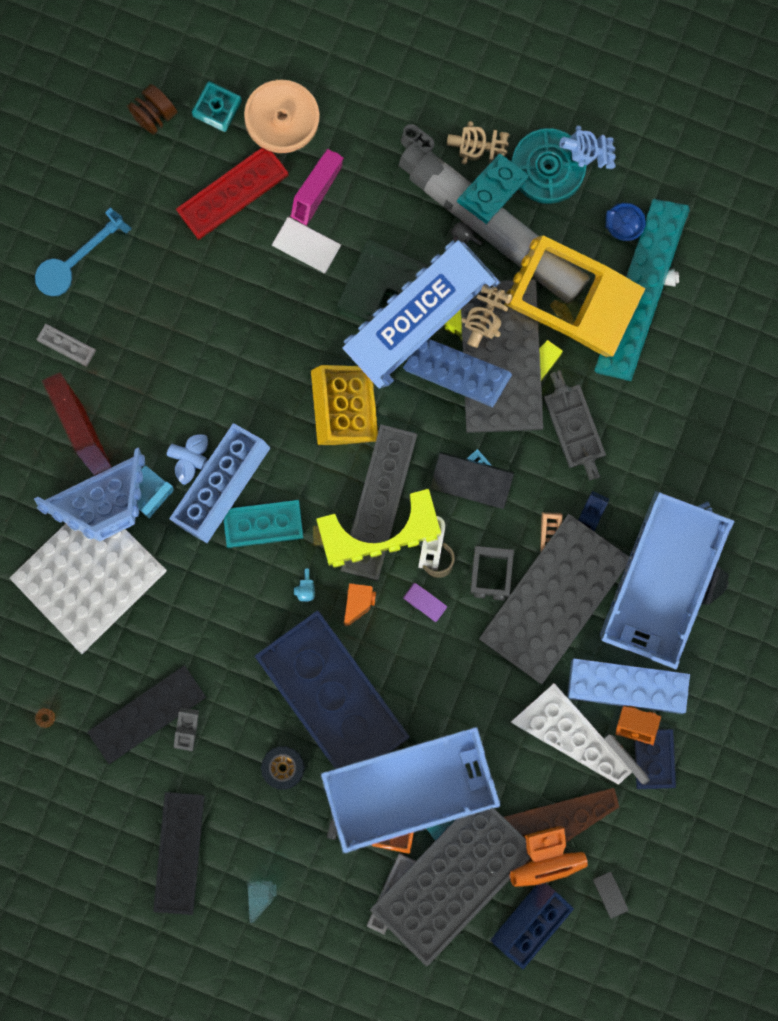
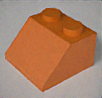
(358, 602)

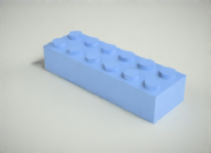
(220, 483)
(628, 686)

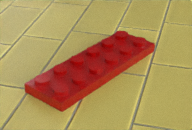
(232, 192)

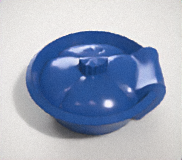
(625, 221)

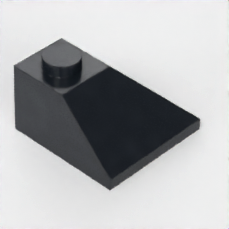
(716, 587)

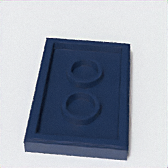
(657, 761)

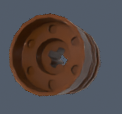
(148, 112)

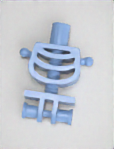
(586, 148)

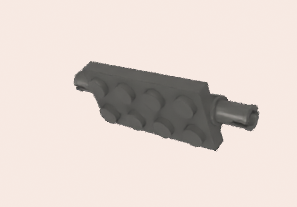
(574, 426)

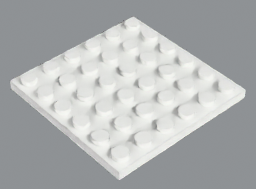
(87, 582)

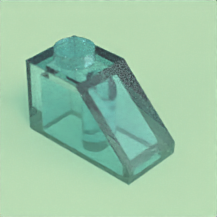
(260, 897)

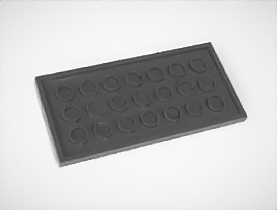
(517, 352)
(555, 599)
(451, 882)

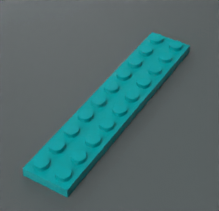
(649, 270)

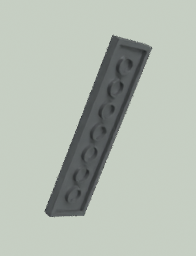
(381, 496)

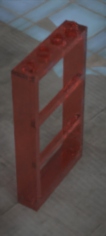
(77, 424)

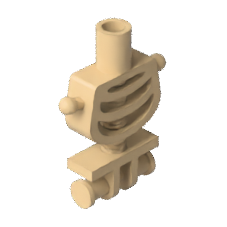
(460, 141)
(479, 329)

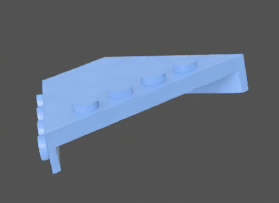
(101, 503)

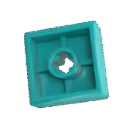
(212, 96)

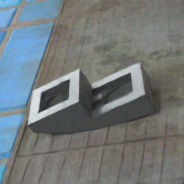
(186, 729)
(610, 895)

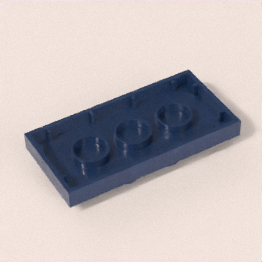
(331, 694)

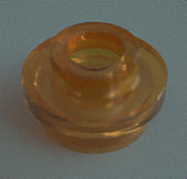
(38, 718)

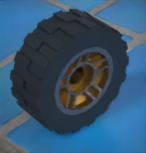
(271, 765)

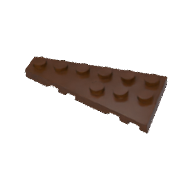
(573, 814)

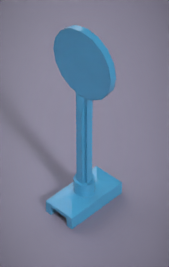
(55, 276)

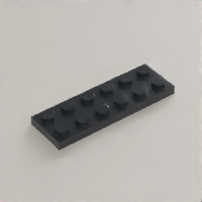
(146, 715)
(179, 853)

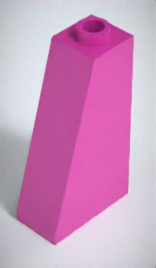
(316, 187)

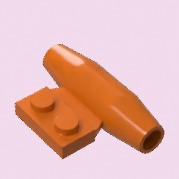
(547, 859)

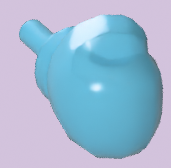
(306, 590)

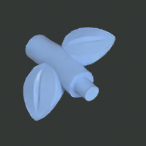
(189, 457)

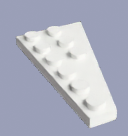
(567, 730)

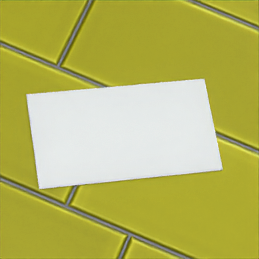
(306, 245)

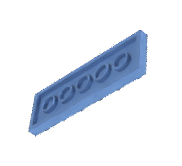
(458, 372)

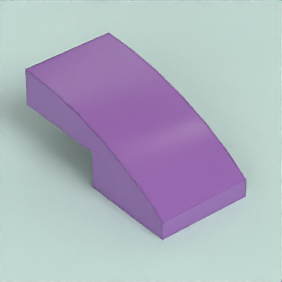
(425, 602)

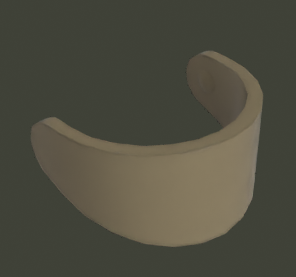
(439, 574)

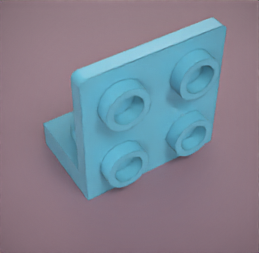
(153, 492)

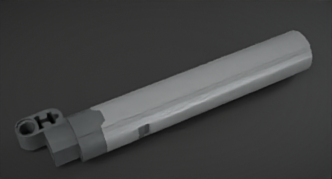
(502, 231)

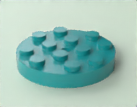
(546, 185)

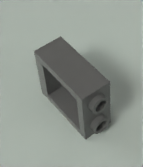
(491, 553)

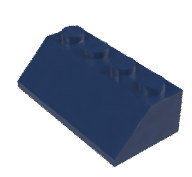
(532, 924)

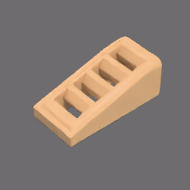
(546, 515)

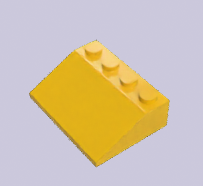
(343, 405)

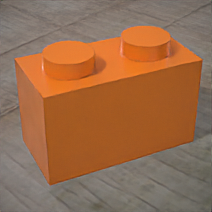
(638, 725)

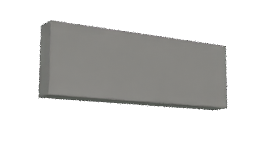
(66, 345)
(627, 759)

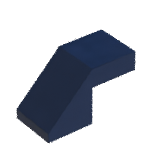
(593, 510)

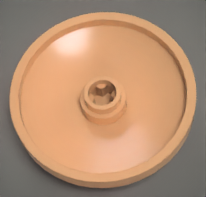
(281, 116)

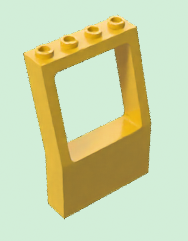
(605, 309)

